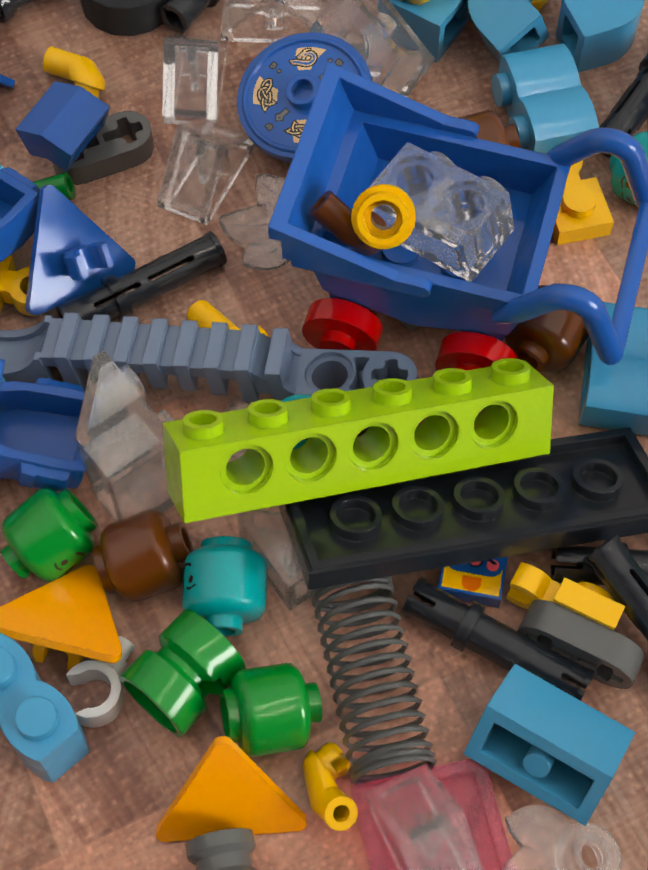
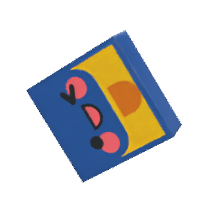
(475, 581)

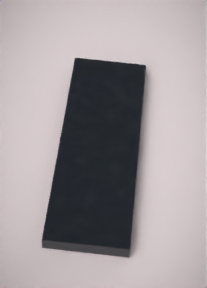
(555, 500)

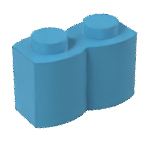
(543, 97)
(618, 393)
(37, 717)

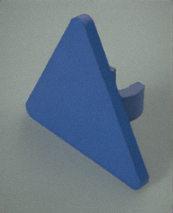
(68, 254)

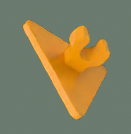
(65, 617)
(228, 794)

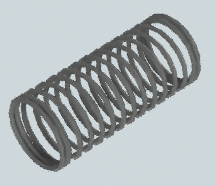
(385, 754)

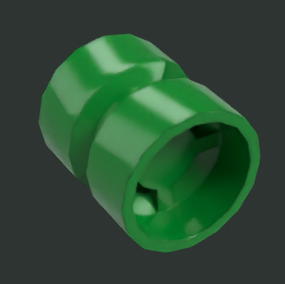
(182, 672)

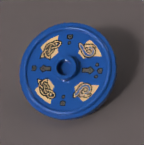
(283, 84)

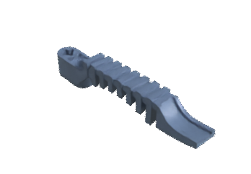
(192, 352)

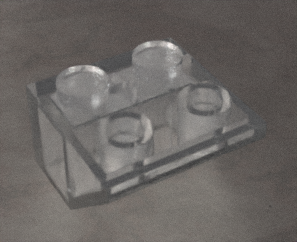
(122, 441)

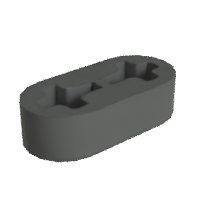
(109, 152)
(584, 642)

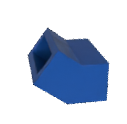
(62, 124)

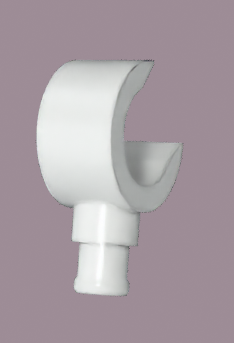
(106, 672)

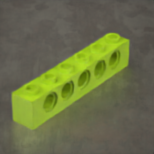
(333, 461)

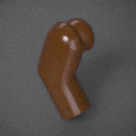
(336, 219)

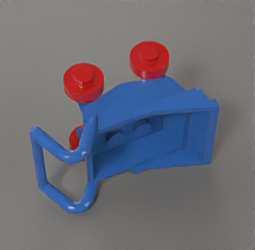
(347, 144)

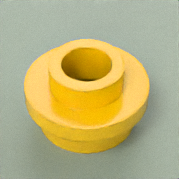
(383, 236)

